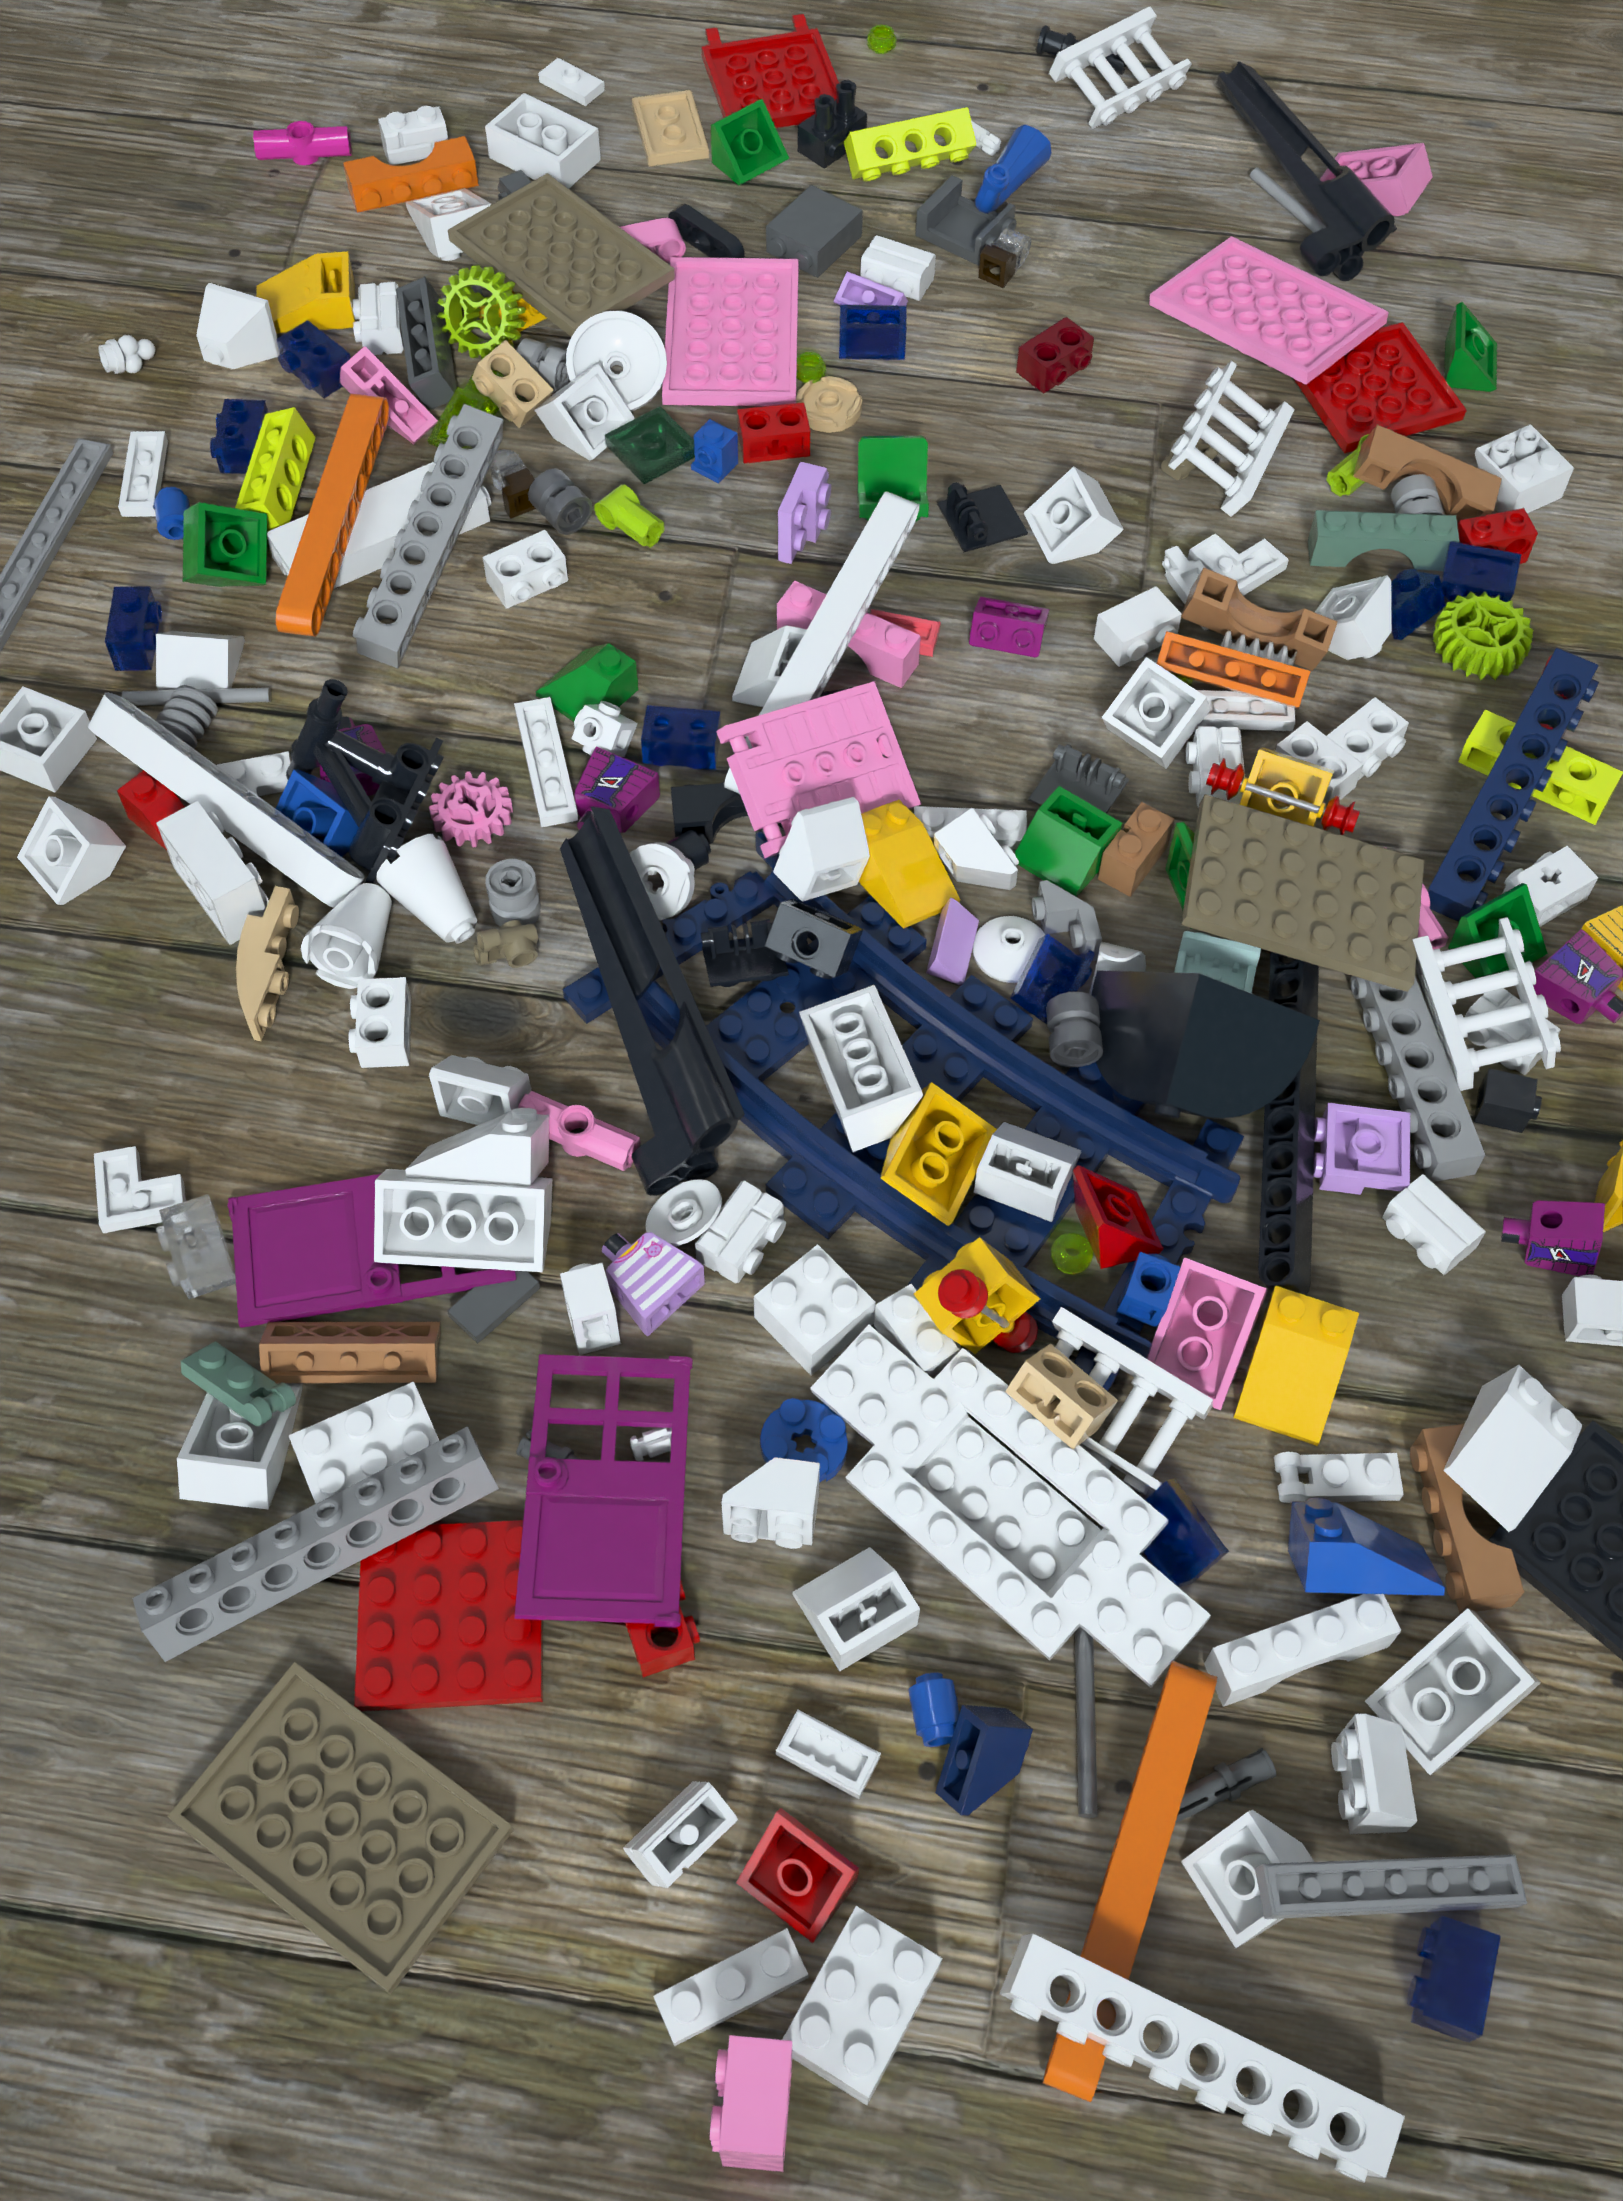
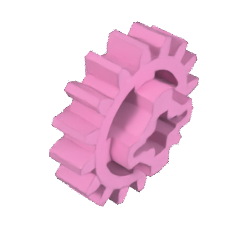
(471, 809)

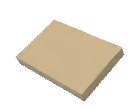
(670, 128)

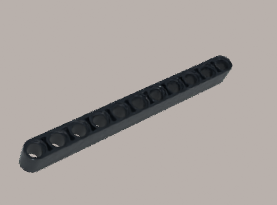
(1290, 1145)

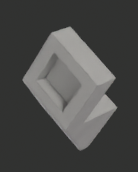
(1065, 912)

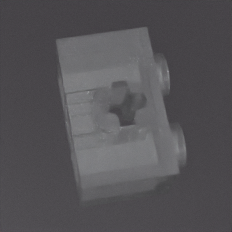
(190, 1226)

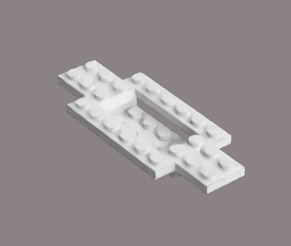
(997, 1519)

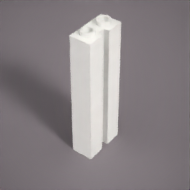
(376, 526)

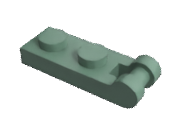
(237, 1384)

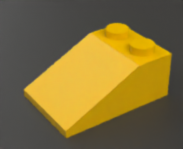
(904, 866)
(937, 1153)
(1296, 1365)

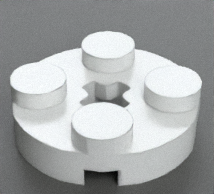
(675, 872)

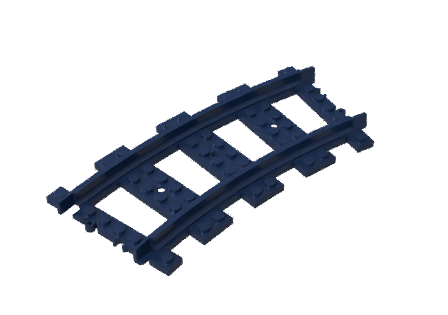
(954, 1048)

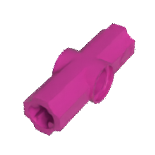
(302, 143)

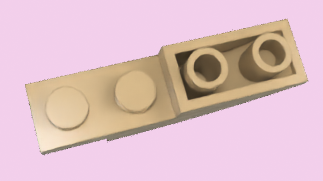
(259, 962)

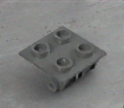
(1088, 780)

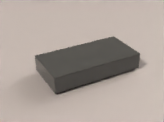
(491, 1304)

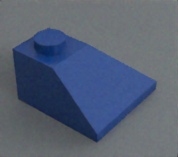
(318, 810)

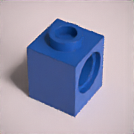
(1142, 1303)

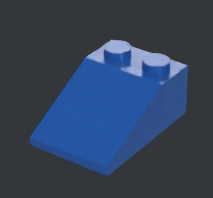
(1352, 1554)

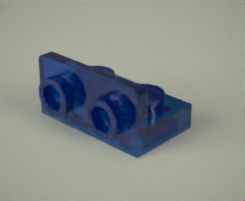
(1479, 570)

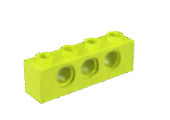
(952, 125)
(277, 467)
(1577, 781)

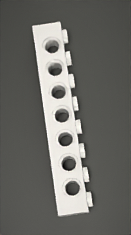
(1369, 2126)

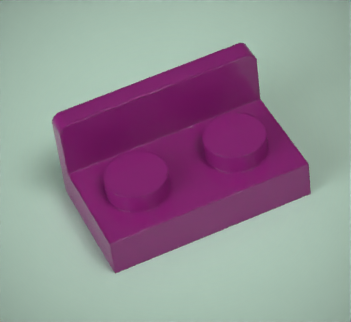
(1008, 627)

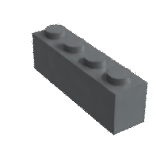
(426, 344)

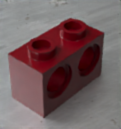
(1055, 355)

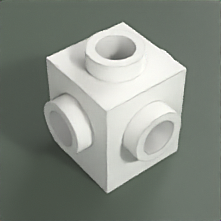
(603, 728)

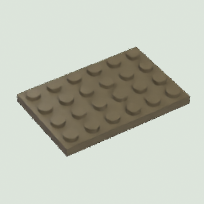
(561, 253)
(1304, 893)
(342, 1826)

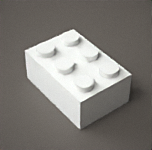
(543, 141)
(213, 869)
(362, 1441)
(861, 2004)

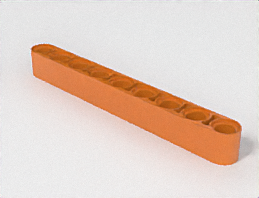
(332, 516)
(1137, 1861)

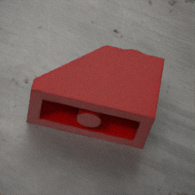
(148, 802)

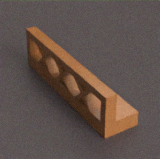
(350, 1352)

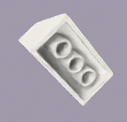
(862, 1065)
(461, 1222)

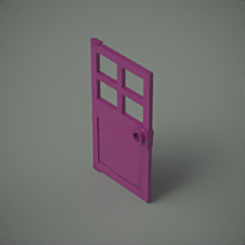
(314, 1255)
(604, 1531)

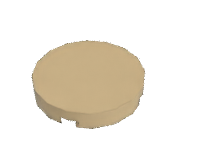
(830, 404)

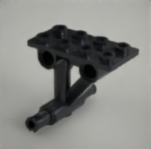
(401, 778)

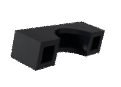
(705, 809)

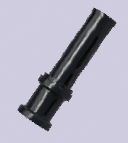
(1054, 42)

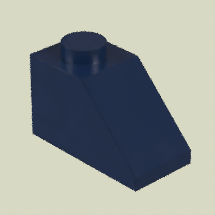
(982, 1756)

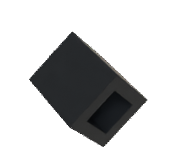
(1507, 1101)

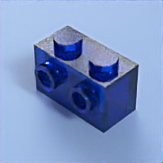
(871, 334)
(312, 358)
(237, 434)
(133, 628)
(680, 737)
(1454, 1978)

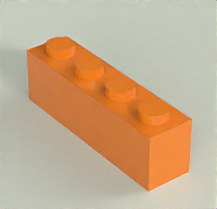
(1233, 670)

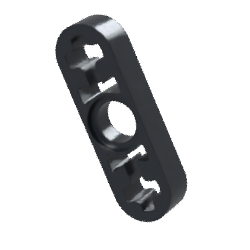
(706, 234)

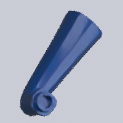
(1020, 159)

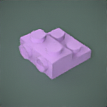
(803, 510)
(1362, 1149)

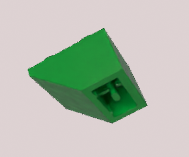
(1066, 841)

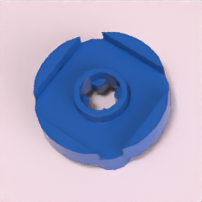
(806, 1418)

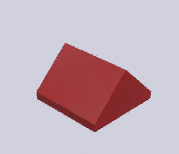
(1112, 1219)
(798, 1875)

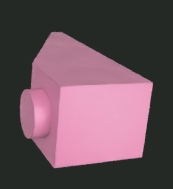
(368, 376)

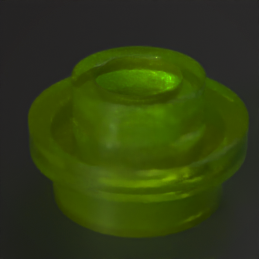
(881, 39)
(810, 367)
(1068, 1263)

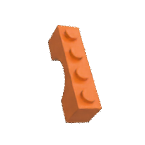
(381, 185)

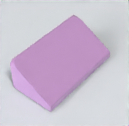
(861, 291)
(953, 943)

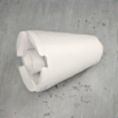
(430, 888)
(350, 937)

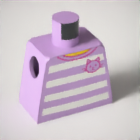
(651, 1278)

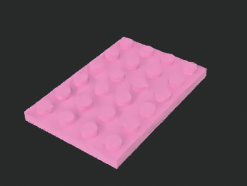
(1268, 309)
(731, 332)

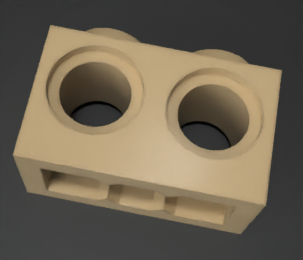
(518, 380)
(1061, 1396)

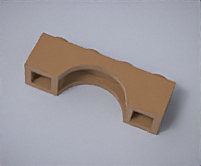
(1461, 487)
(1220, 606)
(1479, 1571)

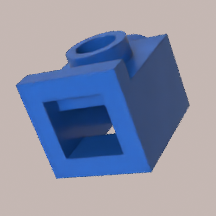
(715, 451)

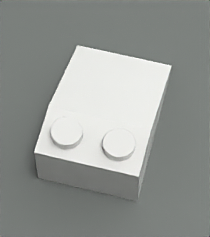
(441, 212)
(499, 1151)
(1512, 1445)
(233, 1459)
(1453, 1690)

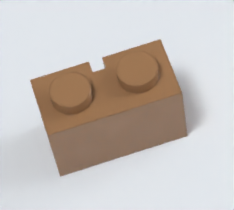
(1135, 849)

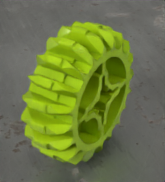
(460, 295)
(1474, 629)

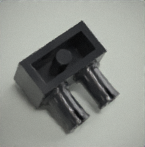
(824, 133)

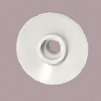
(997, 956)
(684, 1211)

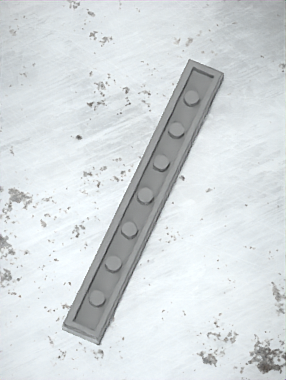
(48, 530)

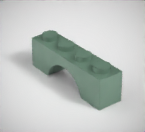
(1343, 535)

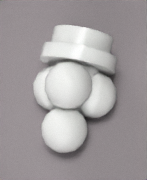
(125, 354)

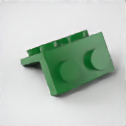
(892, 466)

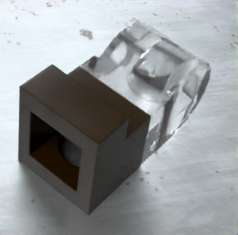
(1006, 252)
(514, 481)

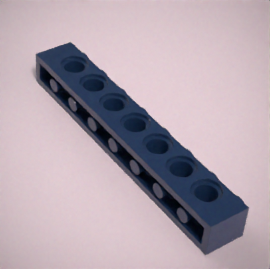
(1565, 676)

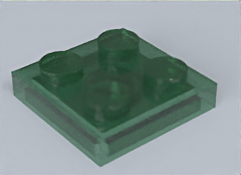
(651, 445)

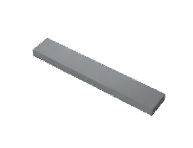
(1389, 1886)

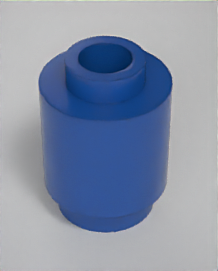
(169, 512)
(934, 1708)

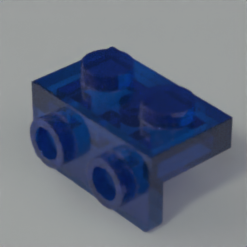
(1414, 600)
(1050, 972)
(1187, 1542)

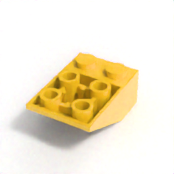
(312, 290)

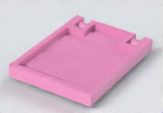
(817, 757)

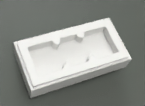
(571, 81)
(828, 1754)

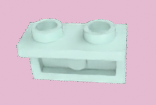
(1218, 959)

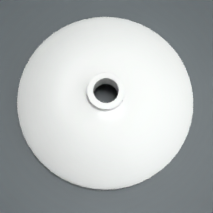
(624, 341)

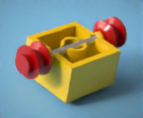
(1285, 789)
(981, 1300)

